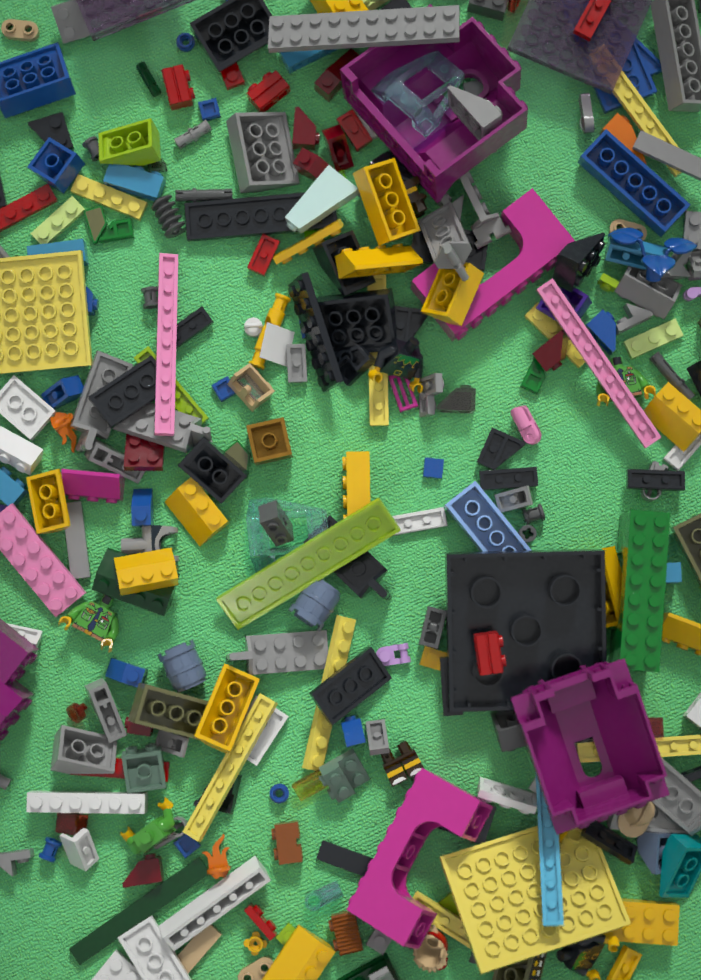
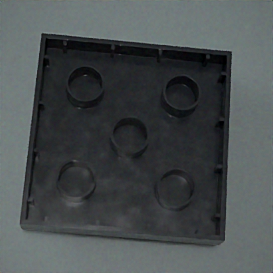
(541, 604)

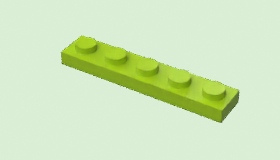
(183, 401)

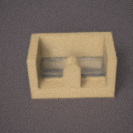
(251, 387)

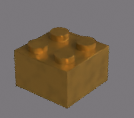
(269, 441)

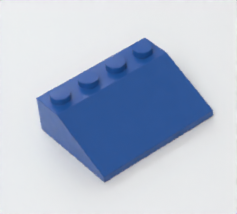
(34, 80)

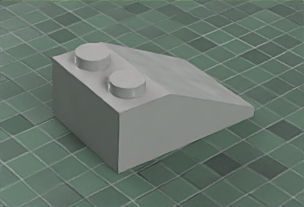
(475, 112)
(82, 752)

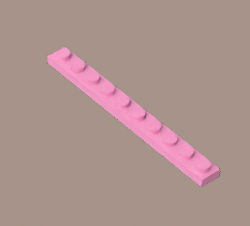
(166, 345)
(598, 363)

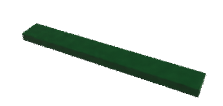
(139, 910)

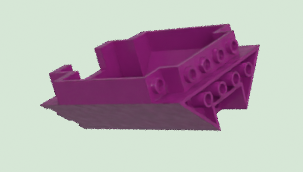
(599, 705)

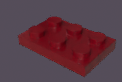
(143, 455)

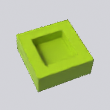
(607, 283)
(285, 933)

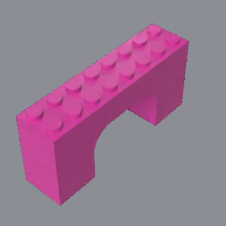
(539, 243)
(382, 892)

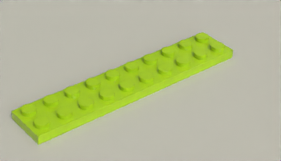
(308, 563)

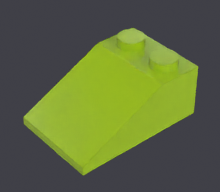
(130, 144)

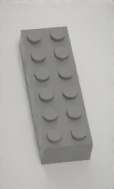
(679, 52)

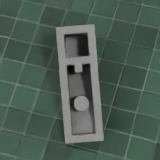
(112, 460)
(105, 709)

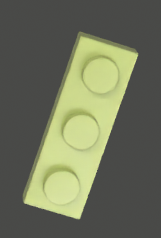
(58, 221)
(653, 339)

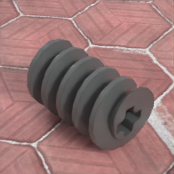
(167, 217)

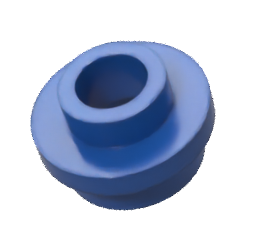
(185, 37)
(274, 797)

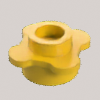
(250, 943)

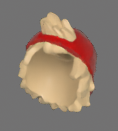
(432, 952)

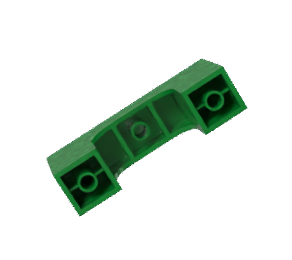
(644, 547)

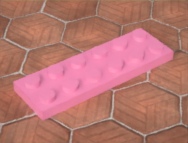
(37, 562)

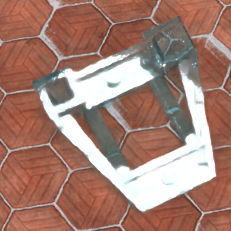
(392, 88)
(258, 539)

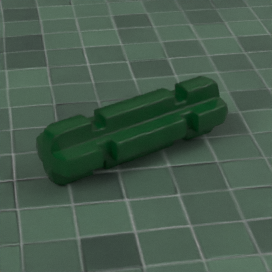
(148, 79)

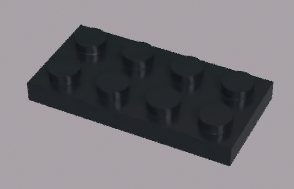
(476, 257)
(126, 393)
(350, 685)

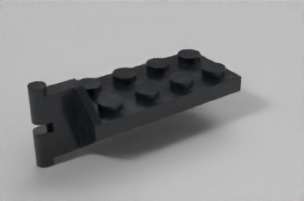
(362, 573)

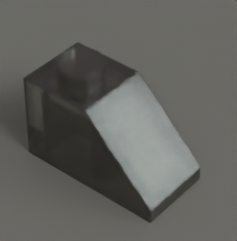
(459, 401)

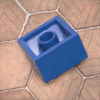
(56, 165)

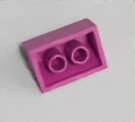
(93, 485)

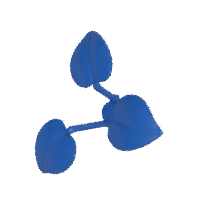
(655, 265)

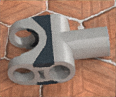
(150, 540)

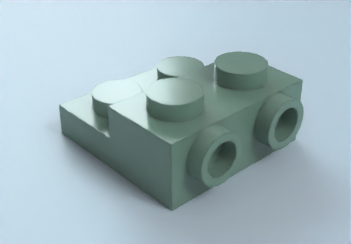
(143, 768)
(343, 775)

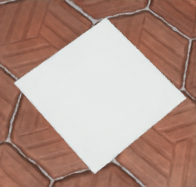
(275, 343)

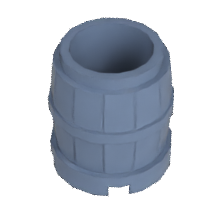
(316, 604)
(183, 666)

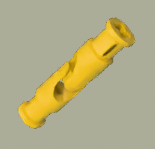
(274, 316)

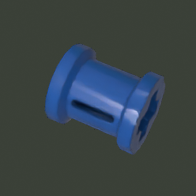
(50, 849)

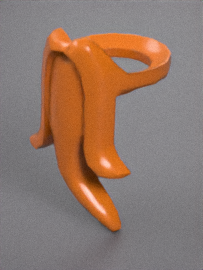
(61, 424)
(217, 863)

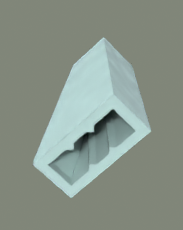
(322, 198)

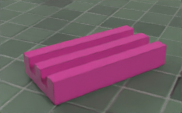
(408, 406)

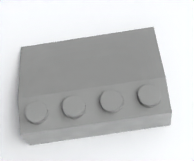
(262, 151)

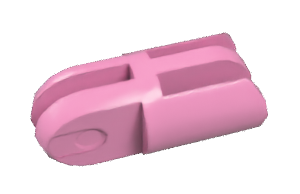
(526, 424)

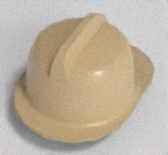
(636, 820)

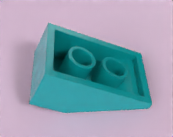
(680, 865)

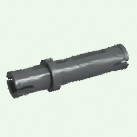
(203, 194)
(671, 376)

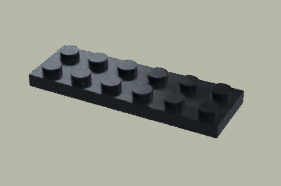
(315, 332)

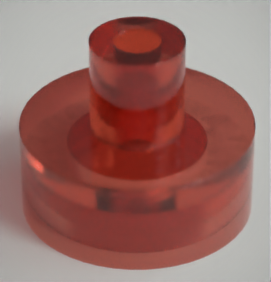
(76, 712)

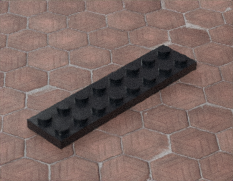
(243, 217)

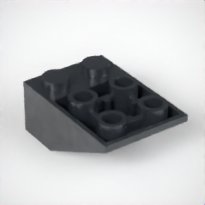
(577, 261)

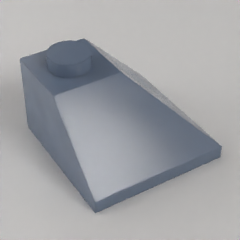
(651, 848)

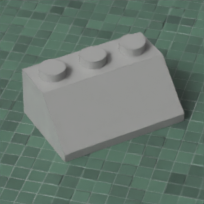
(652, 296)

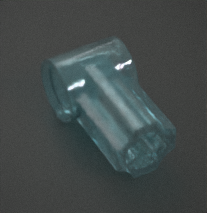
(325, 894)

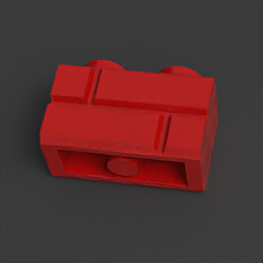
(177, 87)
(268, 91)
(489, 652)

